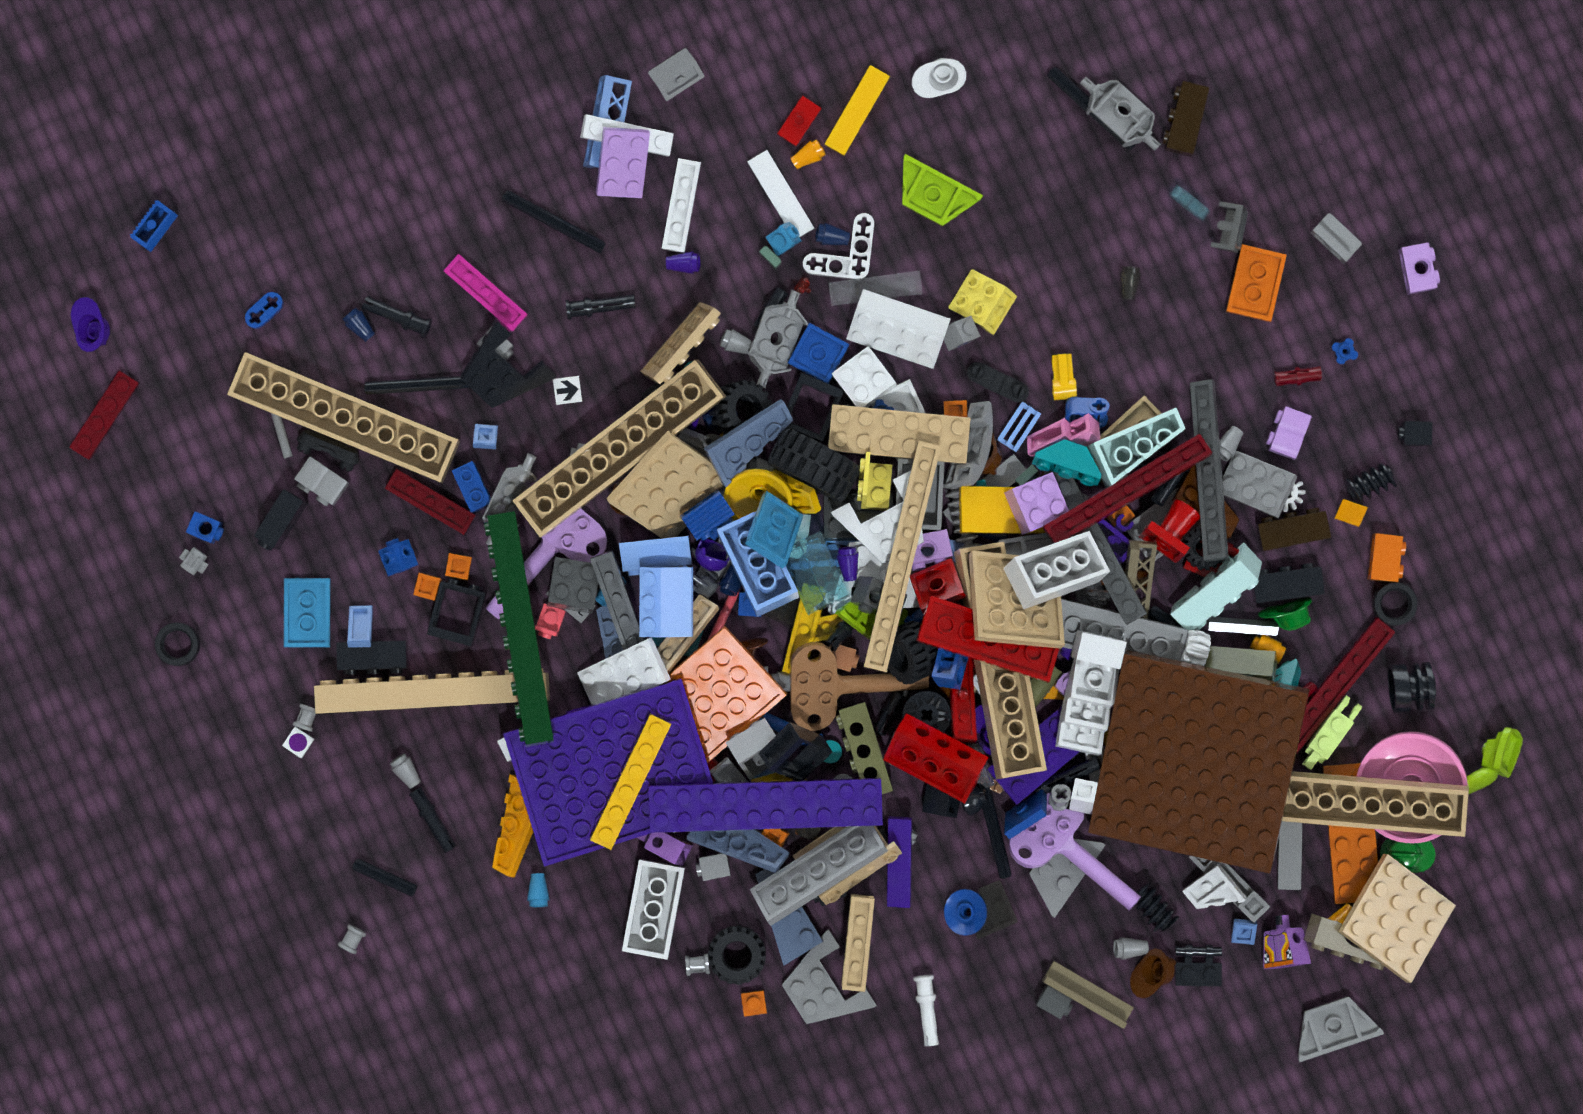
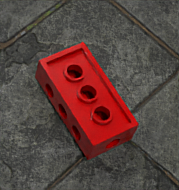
(935, 758)

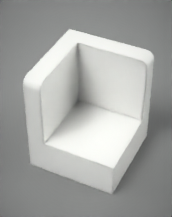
(1083, 796)

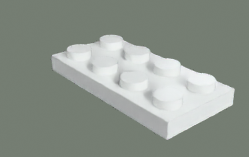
(624, 673)

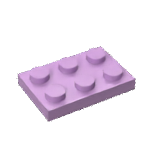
(622, 162)

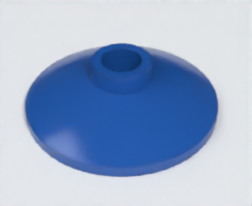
(956, 912)

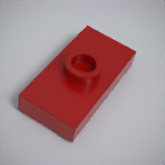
(799, 121)

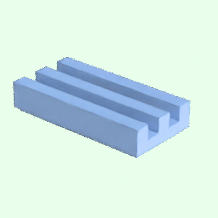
(1030, 410)

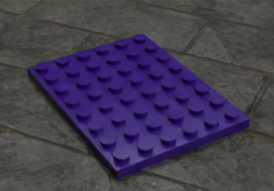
(574, 776)

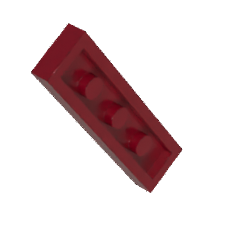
(104, 415)
(430, 502)

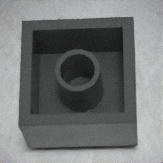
(572, 585)

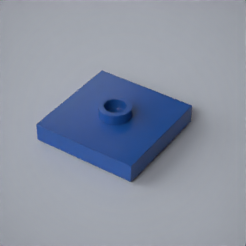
(818, 353)
(1025, 814)

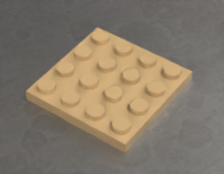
(680, 342)
(665, 486)
(999, 613)
(1397, 918)

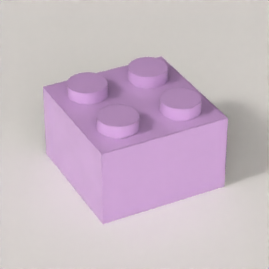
(1036, 503)

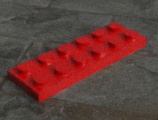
(952, 629)

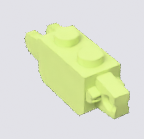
(1330, 734)

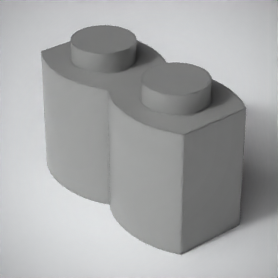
(321, 481)

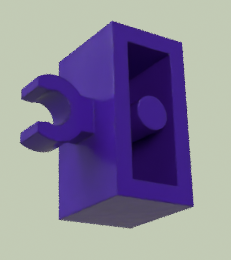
(1116, 539)

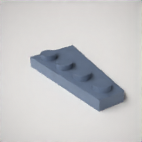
(740, 445)
(743, 845)
(793, 933)

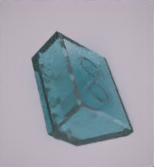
(816, 573)

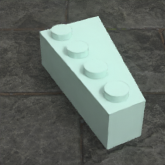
(1128, 448)
(1218, 589)

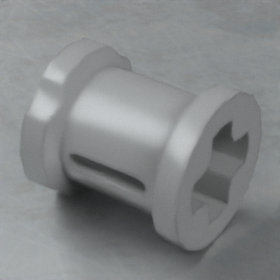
(305, 717)
(1057, 791)
(351, 939)
(697, 964)

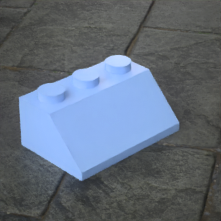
(655, 553)
(666, 602)

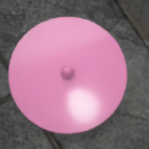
(1413, 758)

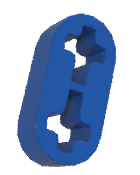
(268, 314)

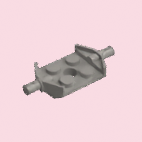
(1104, 104)
(787, 323)
(512, 484)

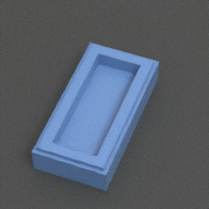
(360, 626)

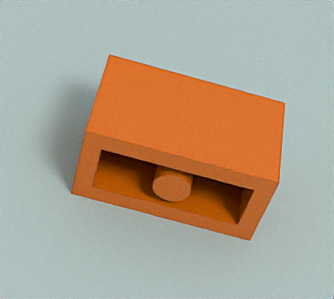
(1386, 558)

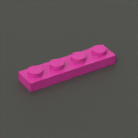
(485, 292)

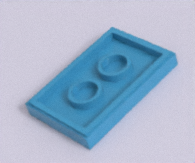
(774, 529)
(307, 612)

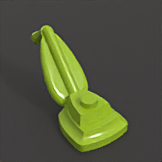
(1498, 759)

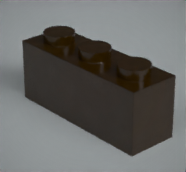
(1185, 118)
(1293, 529)

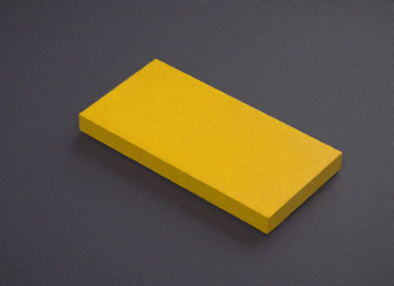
(987, 511)

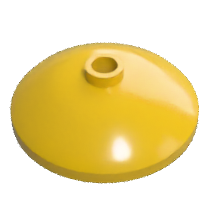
(743, 493)

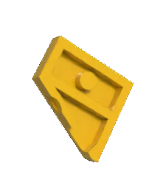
(804, 496)

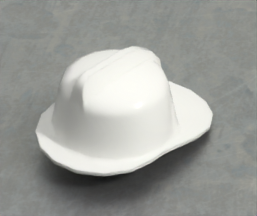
(938, 78)

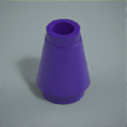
(685, 262)
(848, 563)

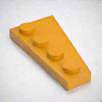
(515, 832)

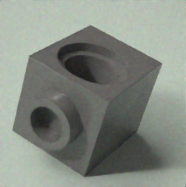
(1054, 1002)

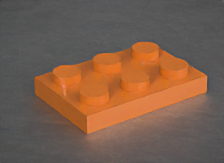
(1256, 283)

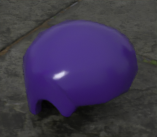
(711, 555)

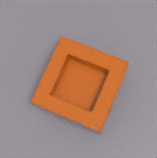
(955, 408)
(1129, 515)
(458, 566)
(427, 586)
(776, 835)
(753, 1003)

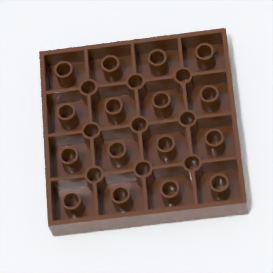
(1198, 761)

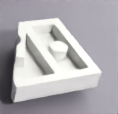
(1214, 889)

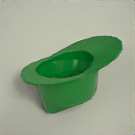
(1289, 615)
(1413, 856)

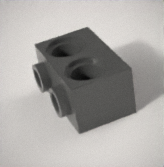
(868, 586)

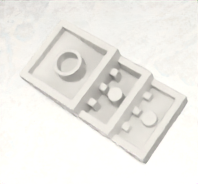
(1086, 708)

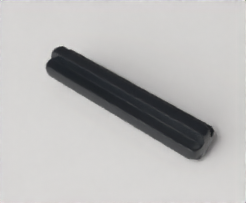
(384, 877)

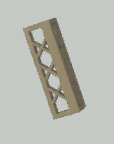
(1132, 567)
(1088, 994)

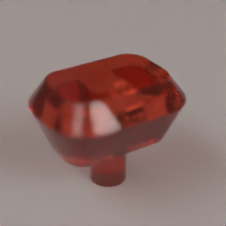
(802, 286)

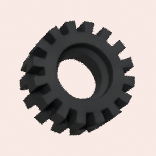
(1192, 556)

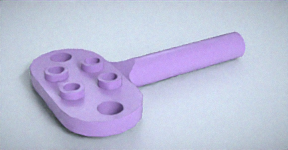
(569, 539)
(1055, 836)

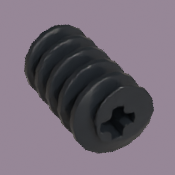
(1370, 482)
(1155, 909)

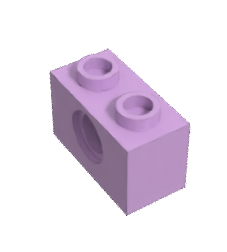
(1418, 282)
(939, 544)

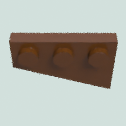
(1189, 494)

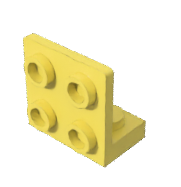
(983, 300)
(876, 486)

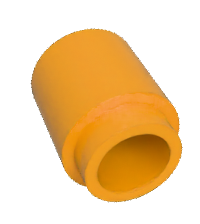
(1268, 644)

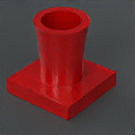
(1172, 530)
(938, 581)

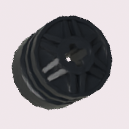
(1413, 686)
(929, 701)

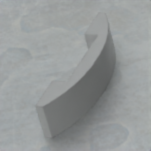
(978, 444)
(1254, 905)

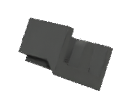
(1232, 227)

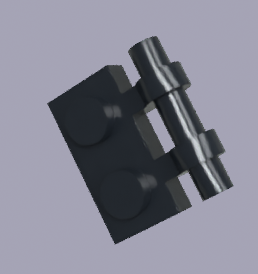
(1198, 973)

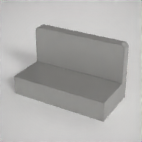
(676, 74)
(1336, 238)

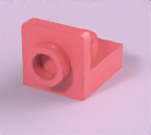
(549, 621)

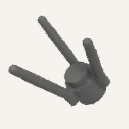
(706, 584)

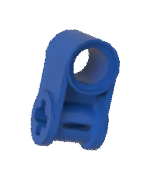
(1078, 407)

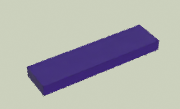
(900, 870)

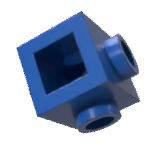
(398, 556)

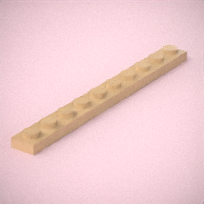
(902, 556)

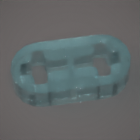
(1189, 203)

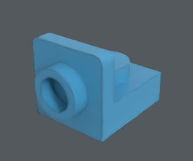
(784, 238)

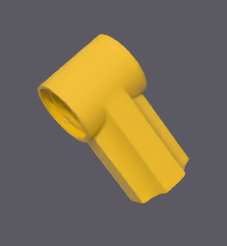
(1063, 382)

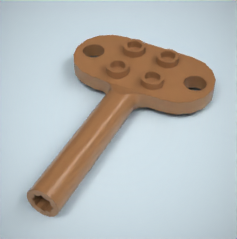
(817, 685)

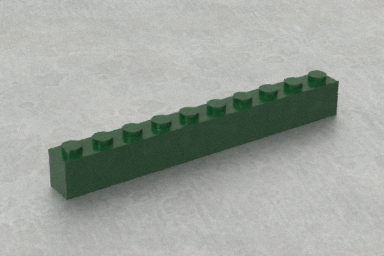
(520, 629)

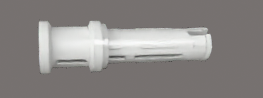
(926, 999)

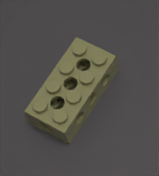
(860, 714)

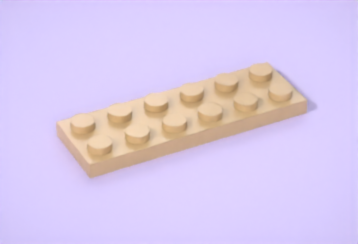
(897, 433)

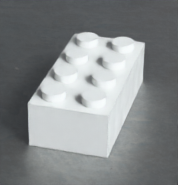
(898, 329)
(1056, 570)
(653, 909)

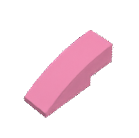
(1080, 431)

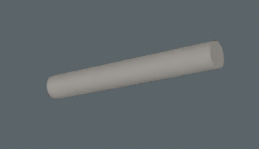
(282, 436)

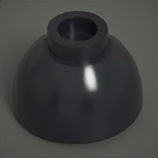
(975, 801)

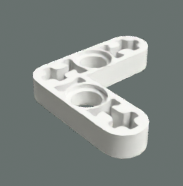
(847, 262)

